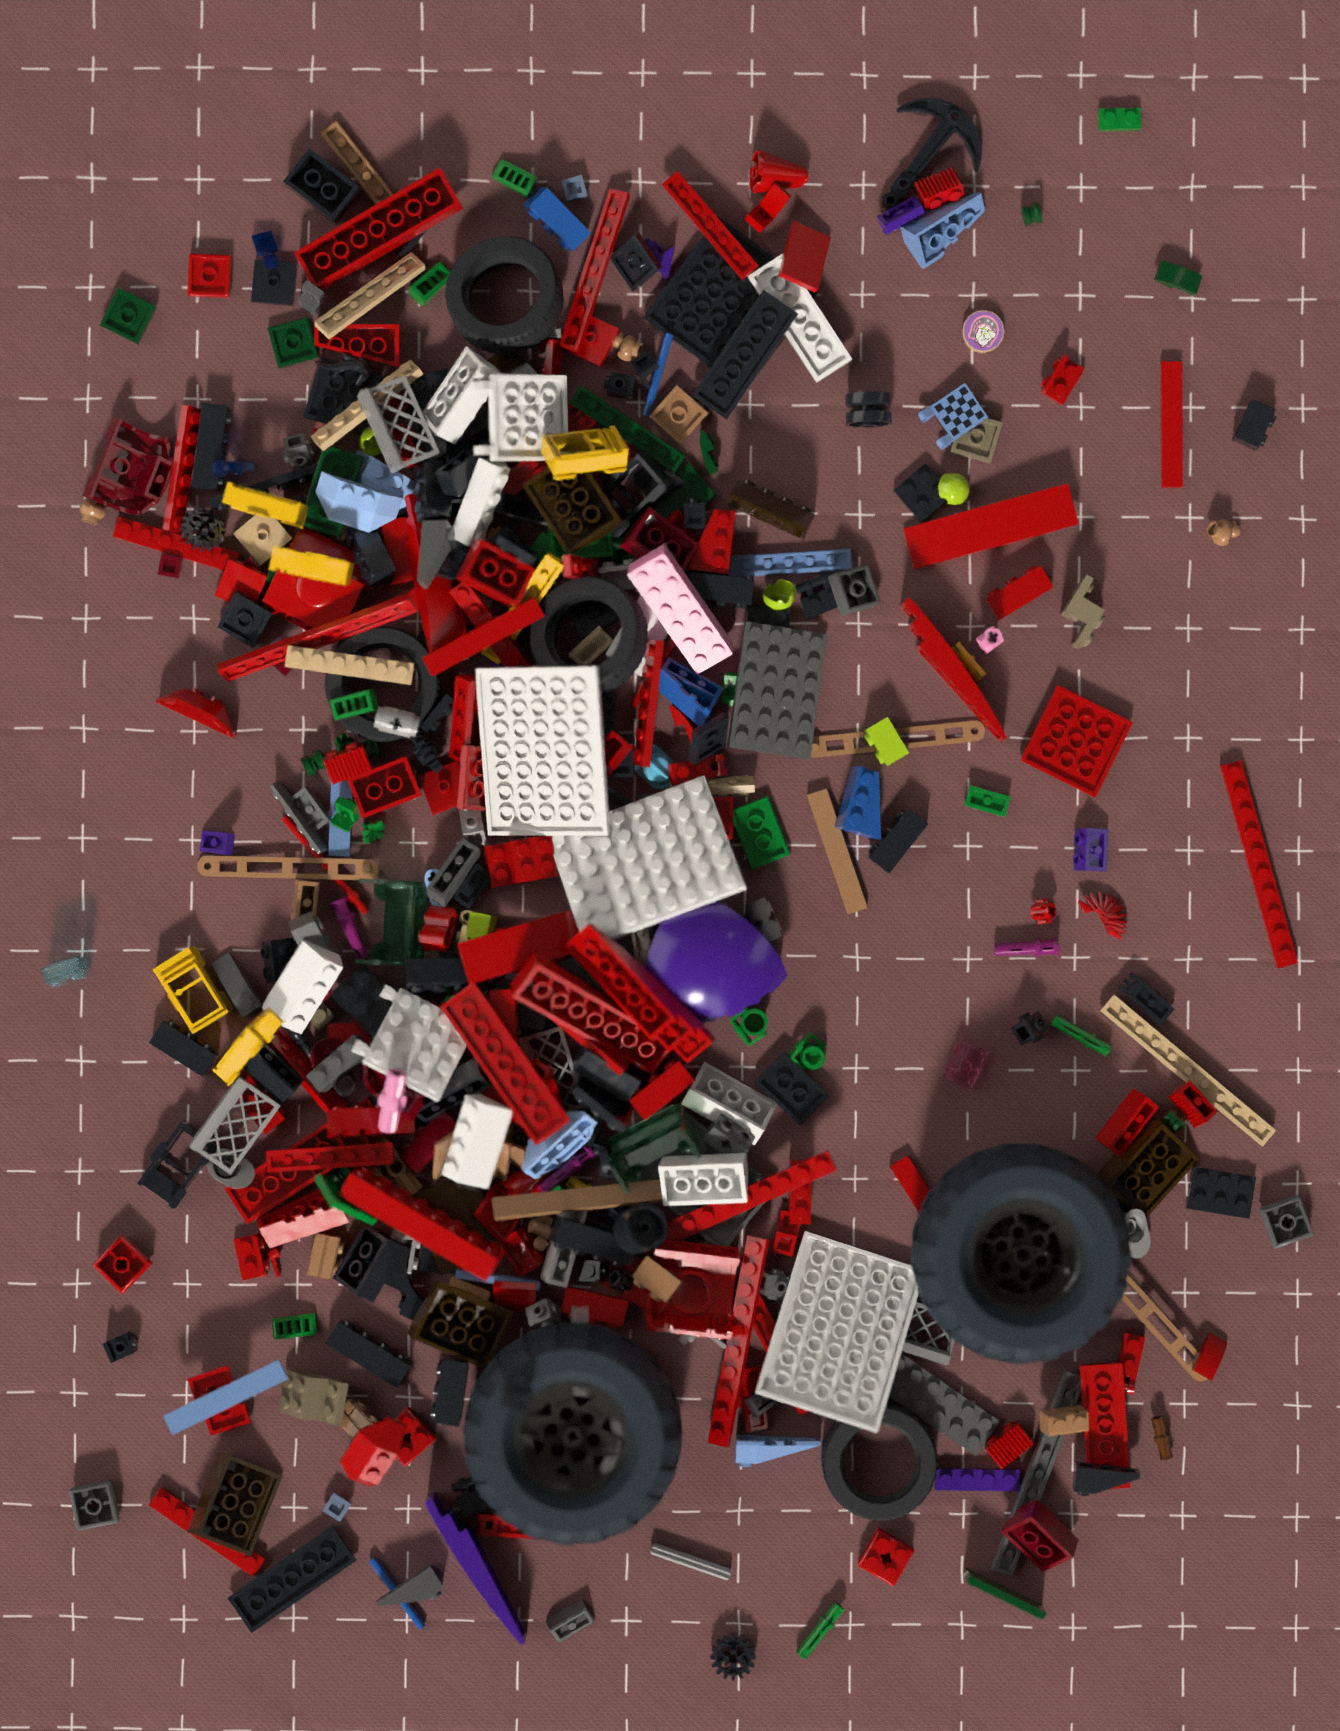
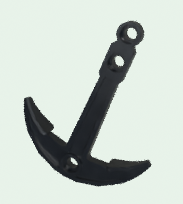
(946, 128)

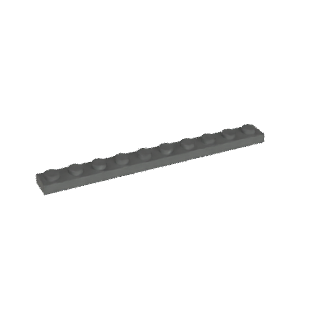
(1038, 1471)

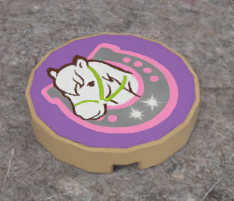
(983, 331)

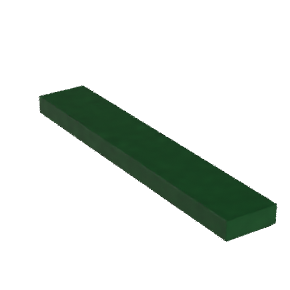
(628, 429)

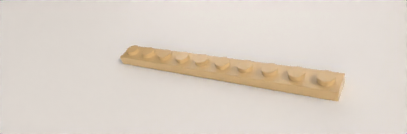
(1187, 1070)

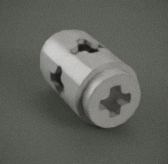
(408, 721)
(760, 911)

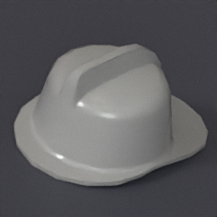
(240, 1177)
(1139, 1233)

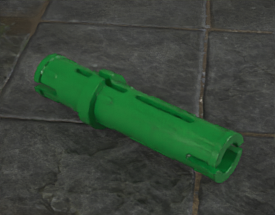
(1102, 1047)
(826, 1622)

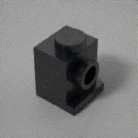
(625, 391)
(112, 1351)

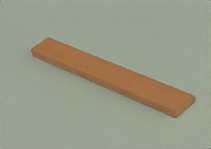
(576, 1200)

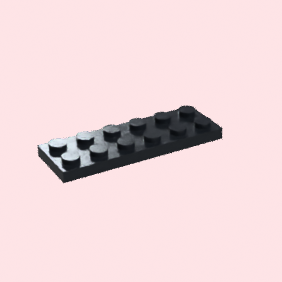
(745, 354)
(292, 1578)

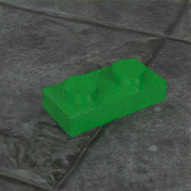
(1119, 119)
(987, 801)

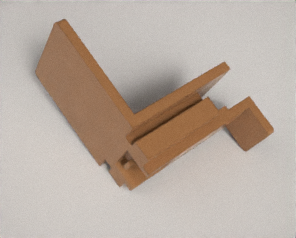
(510, 1154)

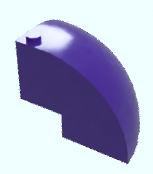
(714, 961)

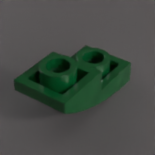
(1176, 276)
(706, 448)

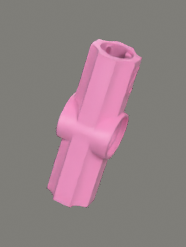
(990, 639)
(392, 1100)

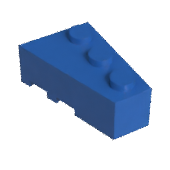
(556, 218)
(688, 690)
(861, 804)

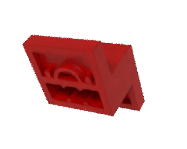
(520, 861)
(229, 1418)

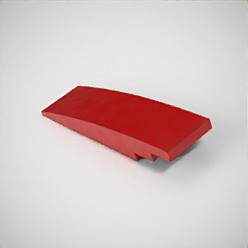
(991, 526)
(440, 613)
(949, 667)
(513, 947)
(639, 993)
(272, 1188)

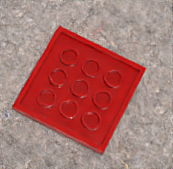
(1076, 741)

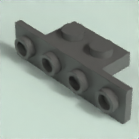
(306, 812)

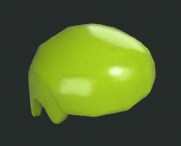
(369, 443)
(953, 488)
(779, 595)

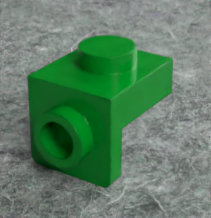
(729, 688)
(346, 814)

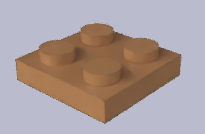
(678, 415)

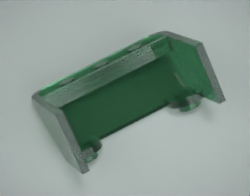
(402, 921)
(649, 1142)

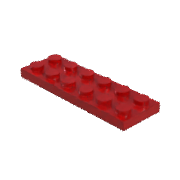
(1105, 1401)

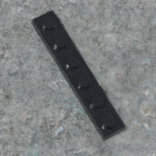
(279, 482)

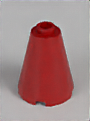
(772, 169)
(521, 1183)

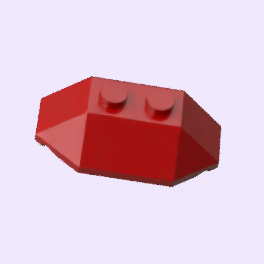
(201, 709)
(373, 1451)

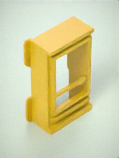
(565, 466)
(265, 505)
(311, 565)
(178, 966)
(248, 1045)

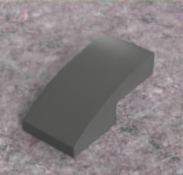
(311, 298)

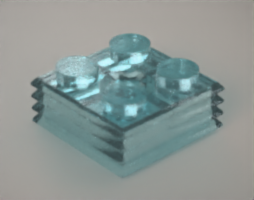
(73, 968)

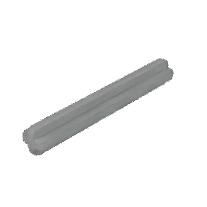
(690, 1561)

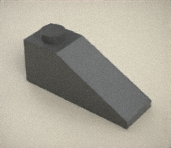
(434, 547)
(236, 985)
(416, 1588)

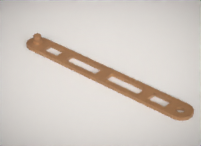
(819, 742)
(363, 867)
(1177, 1344)

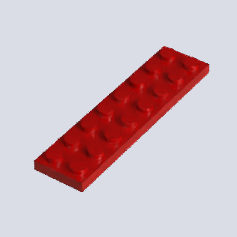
(505, 1063)

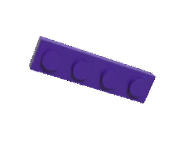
(977, 1479)

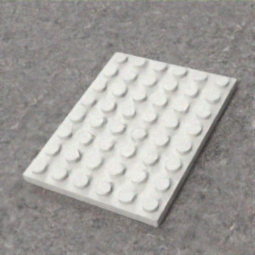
(543, 750)
(653, 865)
(839, 1332)

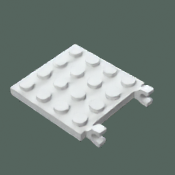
(521, 412)
(417, 1040)

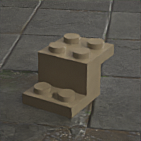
(1083, 612)
(313, 1397)

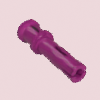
(346, 918)
(1038, 947)
(573, 1164)

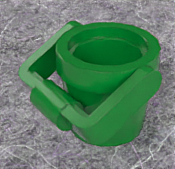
(752, 1023)
(810, 1054)

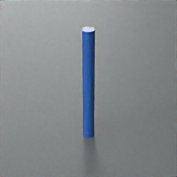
(657, 374)
(391, 1585)

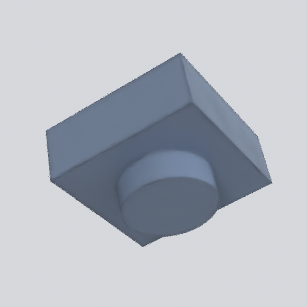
(574, 188)
(337, 1506)

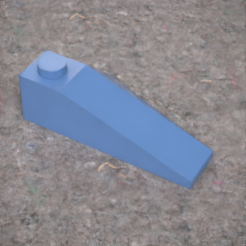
(937, 228)
(759, 1448)

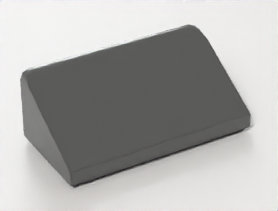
(569, 1621)

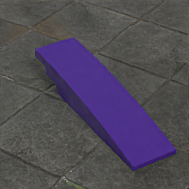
(475, 1563)

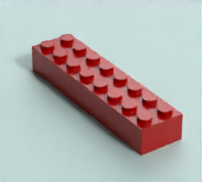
(379, 230)
(586, 1012)
(422, 1222)

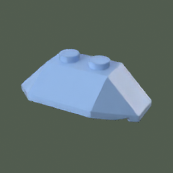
(378, 476)
(356, 503)
(559, 1146)

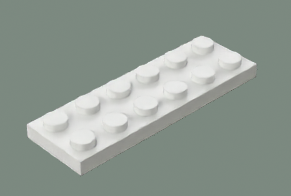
(810, 331)

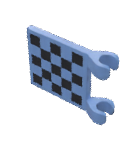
(957, 414)

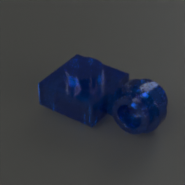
(265, 245)
(239, 467)

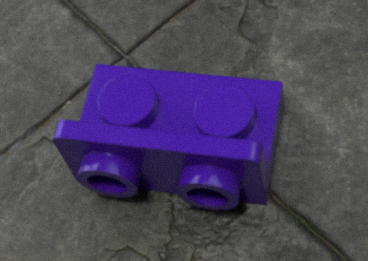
(899, 215)
(1090, 849)

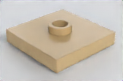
(261, 535)

